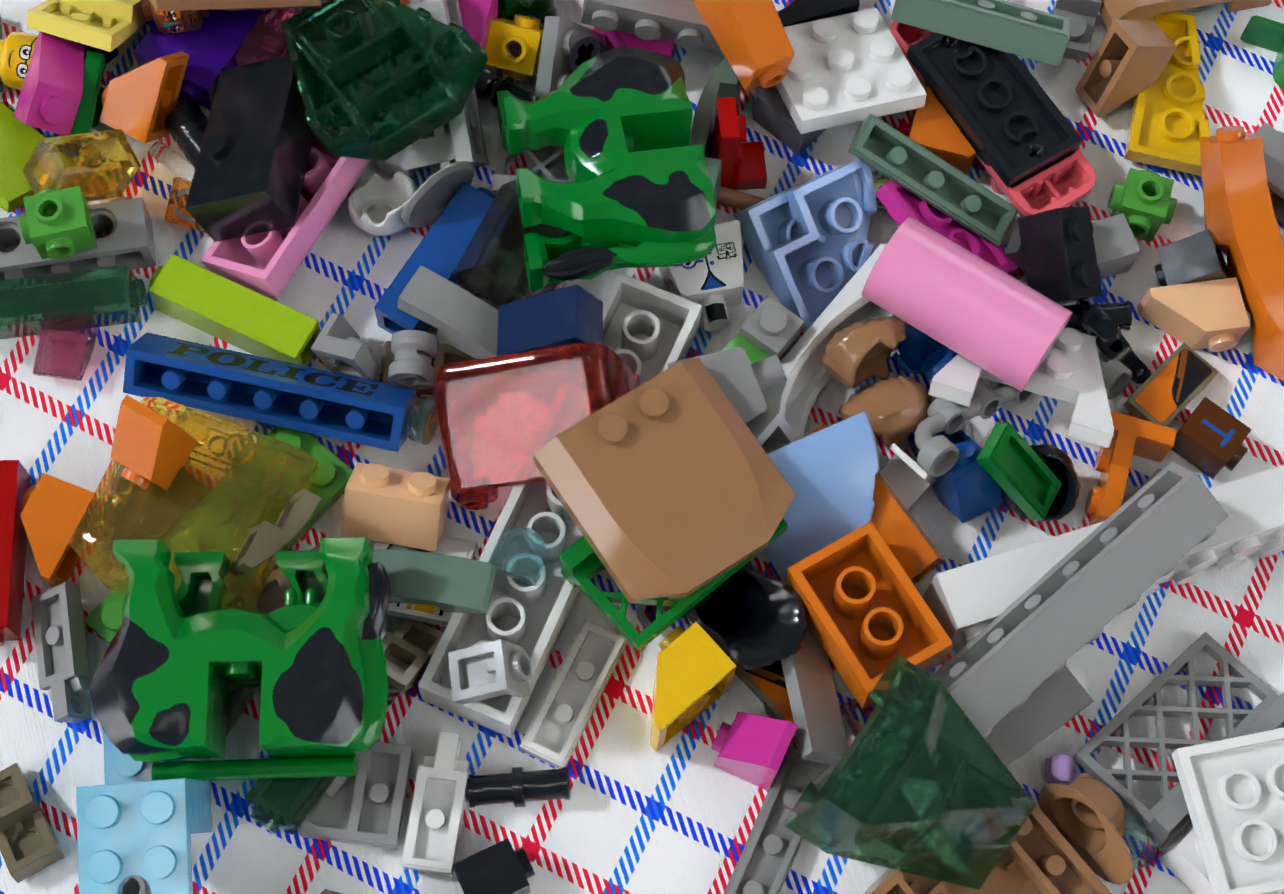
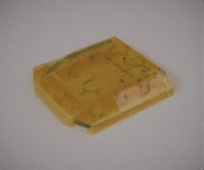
(214, 501)

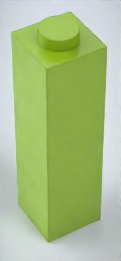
(233, 312)

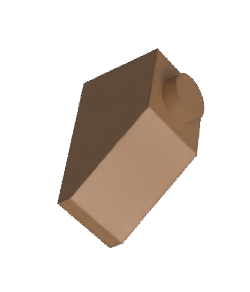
(1124, 64)

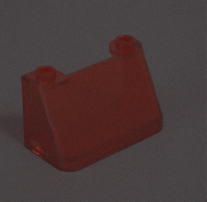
(512, 405)

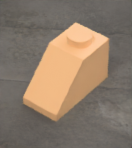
(1198, 313)

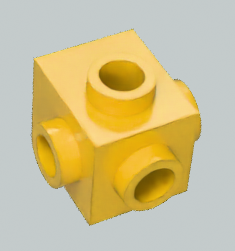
(505, 45)

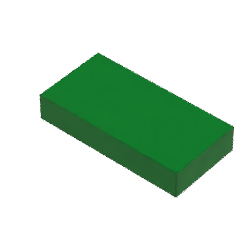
(1019, 471)

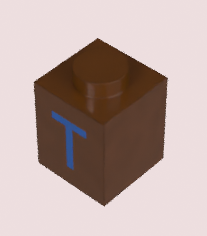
(1211, 439)

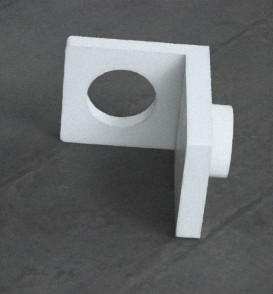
(906, 477)

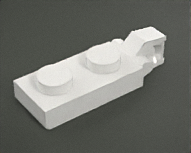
(437, 809)

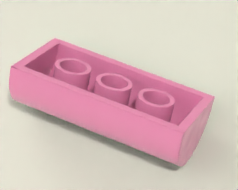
(271, 258)
(965, 303)

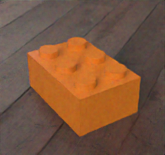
(866, 610)

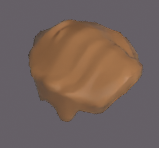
(863, 350)
(892, 406)

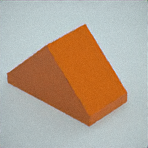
(939, 134)

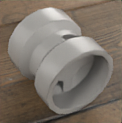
(413, 359)

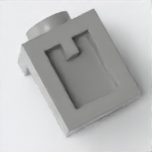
(1083, 18)
(343, 350)
(489, 671)

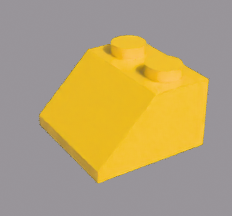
(687, 681)

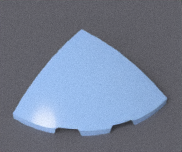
(813, 237)
(832, 486)

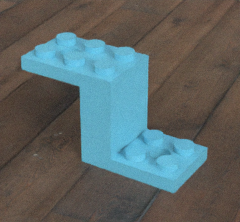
(139, 827)

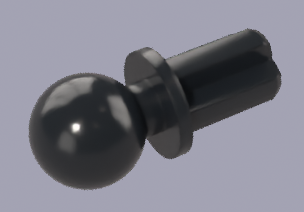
(490, 82)

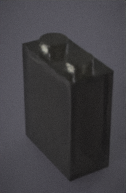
(495, 256)

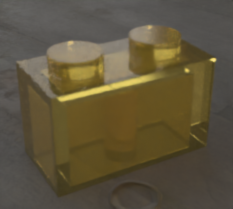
(95, 161)

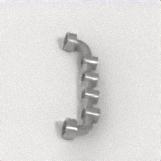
(939, 454)

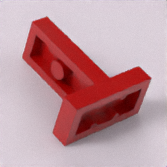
(741, 163)

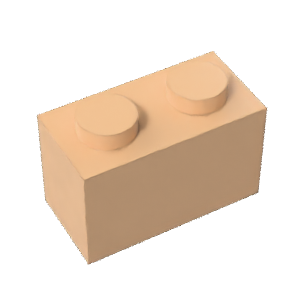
(396, 506)

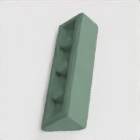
(992, 25)
(933, 180)

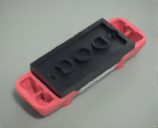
(1004, 117)

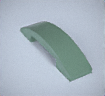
(721, 84)
(438, 580)

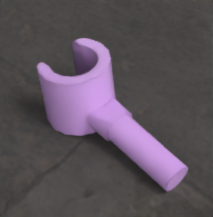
(1060, 769)

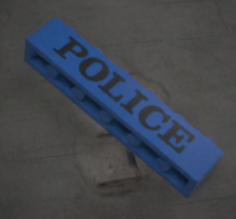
(269, 391)

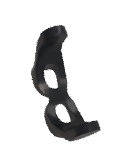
(1099, 324)

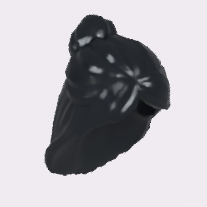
(752, 619)

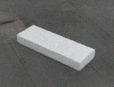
(573, 694)

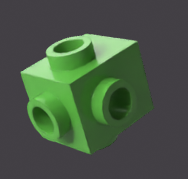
(1144, 201)
(58, 222)

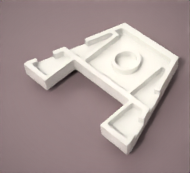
(1067, 374)

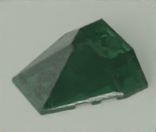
(379, 74)
(916, 788)

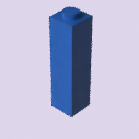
(438, 252)

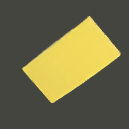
(88, 22)

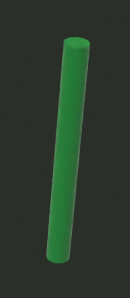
(257, 768)

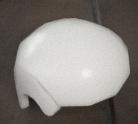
(380, 204)

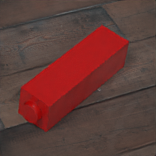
(13, 541)

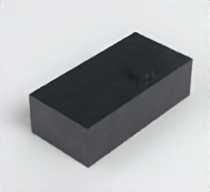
(252, 152)

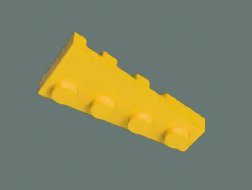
(1170, 113)

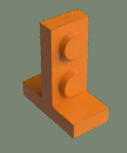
(1130, 438)

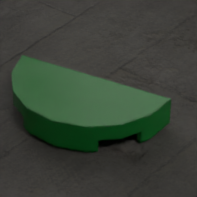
(90, 106)

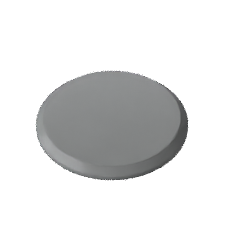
(435, 194)

